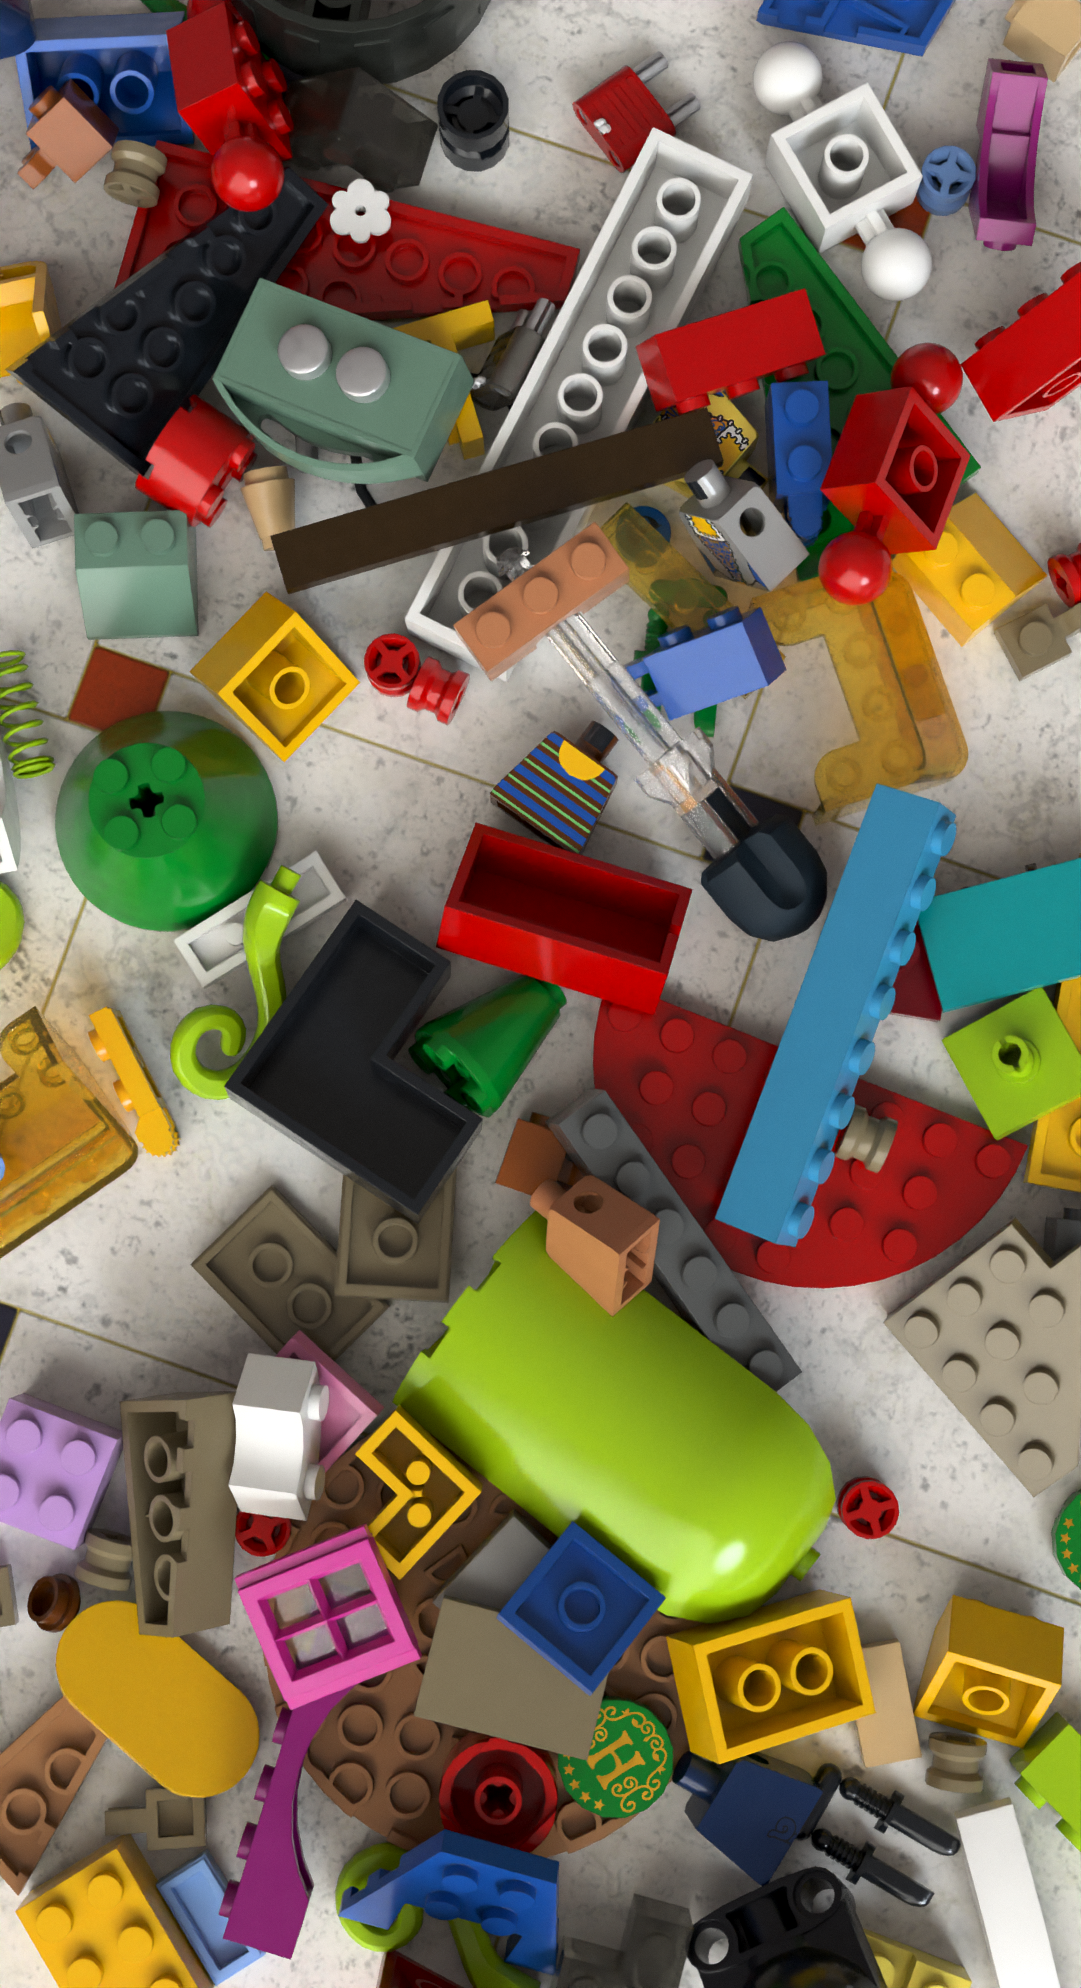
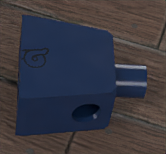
(748, 1807)

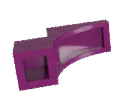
(1007, 153)

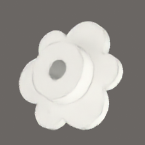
(360, 198)

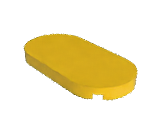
(157, 1701)

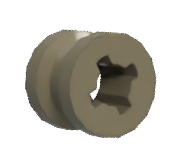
(135, 173)
(866, 1139)
(106, 1560)
(956, 1762)

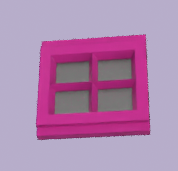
(328, 1616)

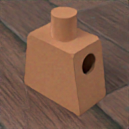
(599, 1239)

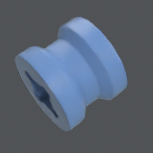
(951, 168)

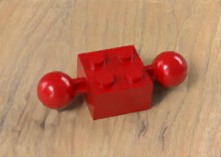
(232, 102)
(893, 474)

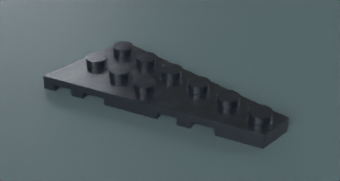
(165, 328)

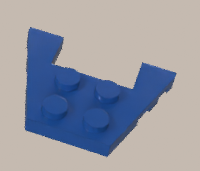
(882, 24)
(474, 1882)

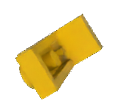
(455, 332)

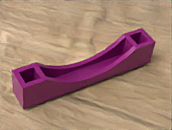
(276, 1882)

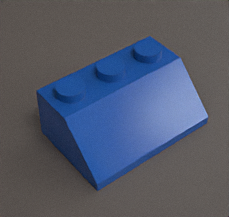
(117, 64)

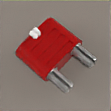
(624, 111)

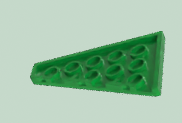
(856, 359)

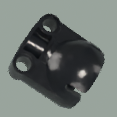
(783, 1943)

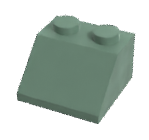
(137, 574)

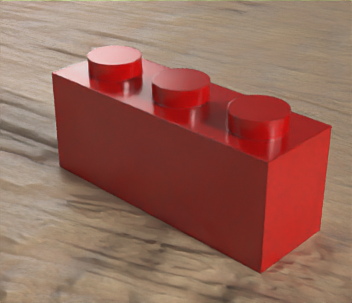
(731, 352)

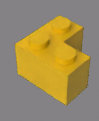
(427, 1486)

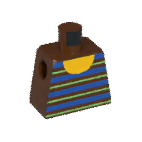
(561, 788)

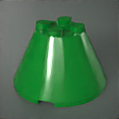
(208, 828)

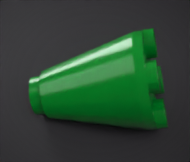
(488, 1041)

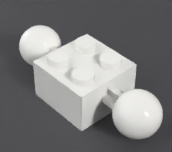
(842, 169)

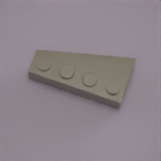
(181, 1508)

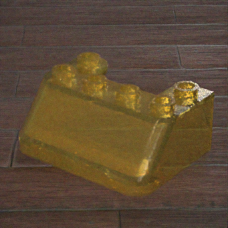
(890, 688)
(55, 1131)

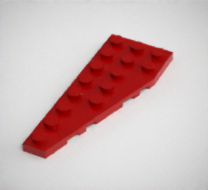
(412, 271)

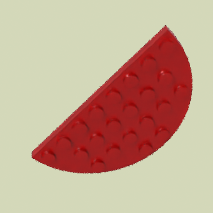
(690, 1100)

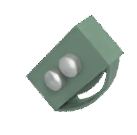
(341, 387)

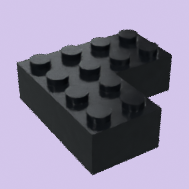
(330, 1070)

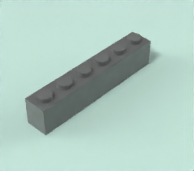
(685, 1258)

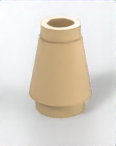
(270, 501)

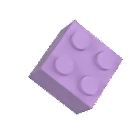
(54, 1469)

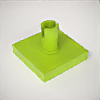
(1017, 1062)

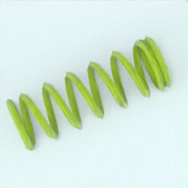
(36, 765)

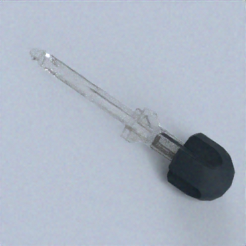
(761, 872)

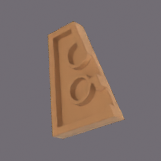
(39, 1783)

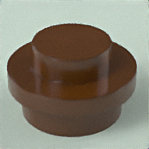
(54, 1602)

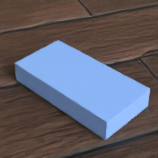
(195, 1898)

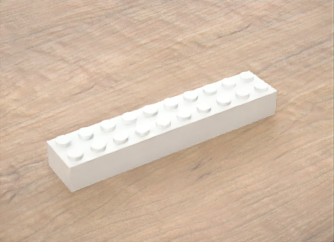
(588, 374)

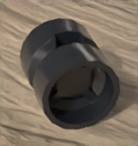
(473, 120)

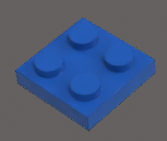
(581, 1608)

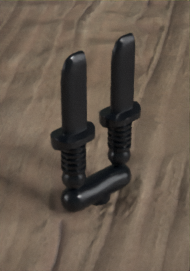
(890, 1813)

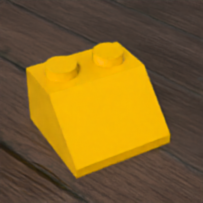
(972, 572)
(275, 675)
(990, 1671)

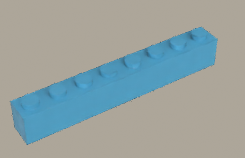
(837, 1016)

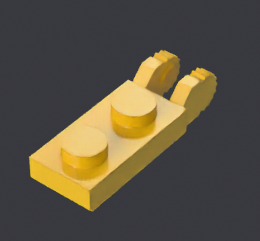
(136, 1085)

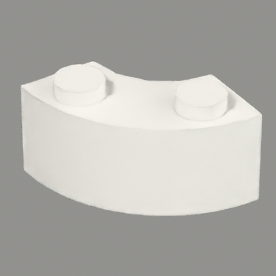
(278, 1437)

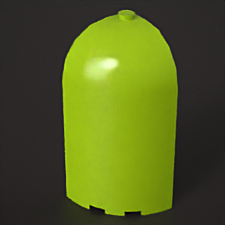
(626, 1432)

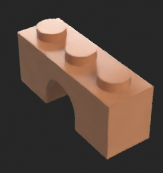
(540, 599)

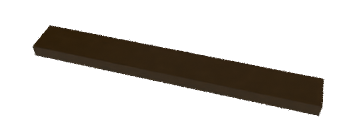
(495, 501)

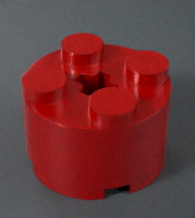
(196, 462)
(533, 1792)

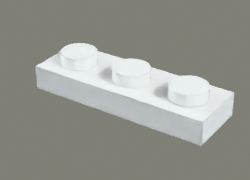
(216, 944)

